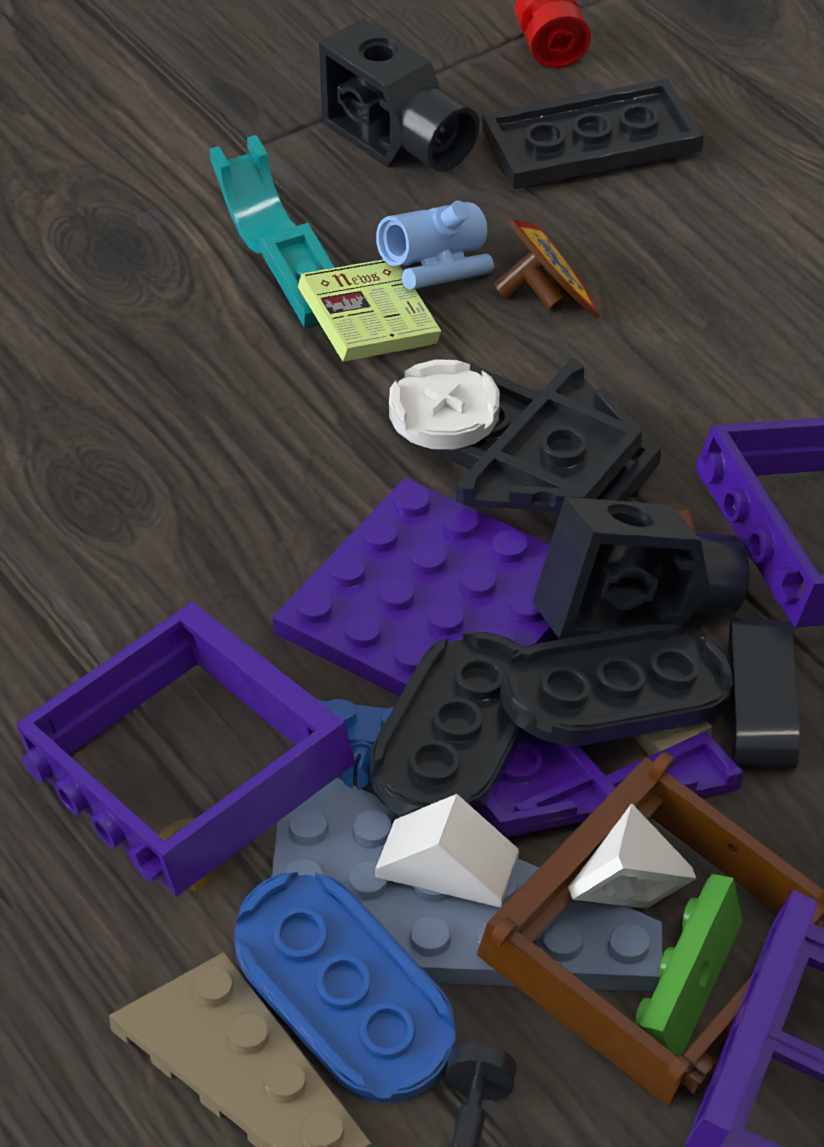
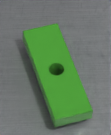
(693, 965)

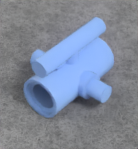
(437, 241)

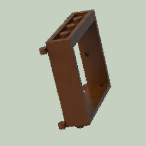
(541, 900)

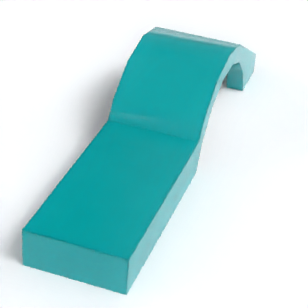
(265, 224)

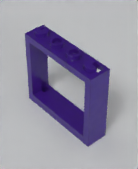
(729, 470)
(133, 677)

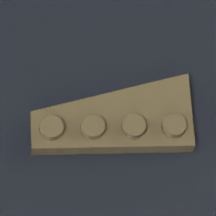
(237, 1058)

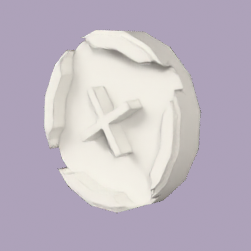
(444, 405)

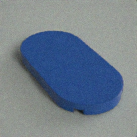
(345, 986)

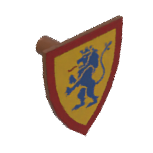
(530, 270)

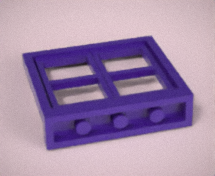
(758, 1033)

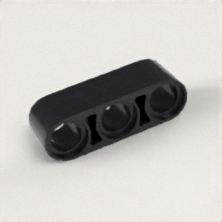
(763, 694)

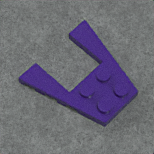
(561, 786)

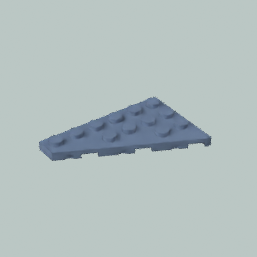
(343, 837)

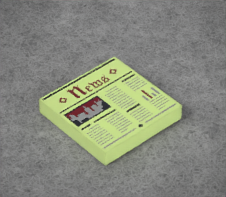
(368, 310)

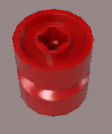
(553, 30)

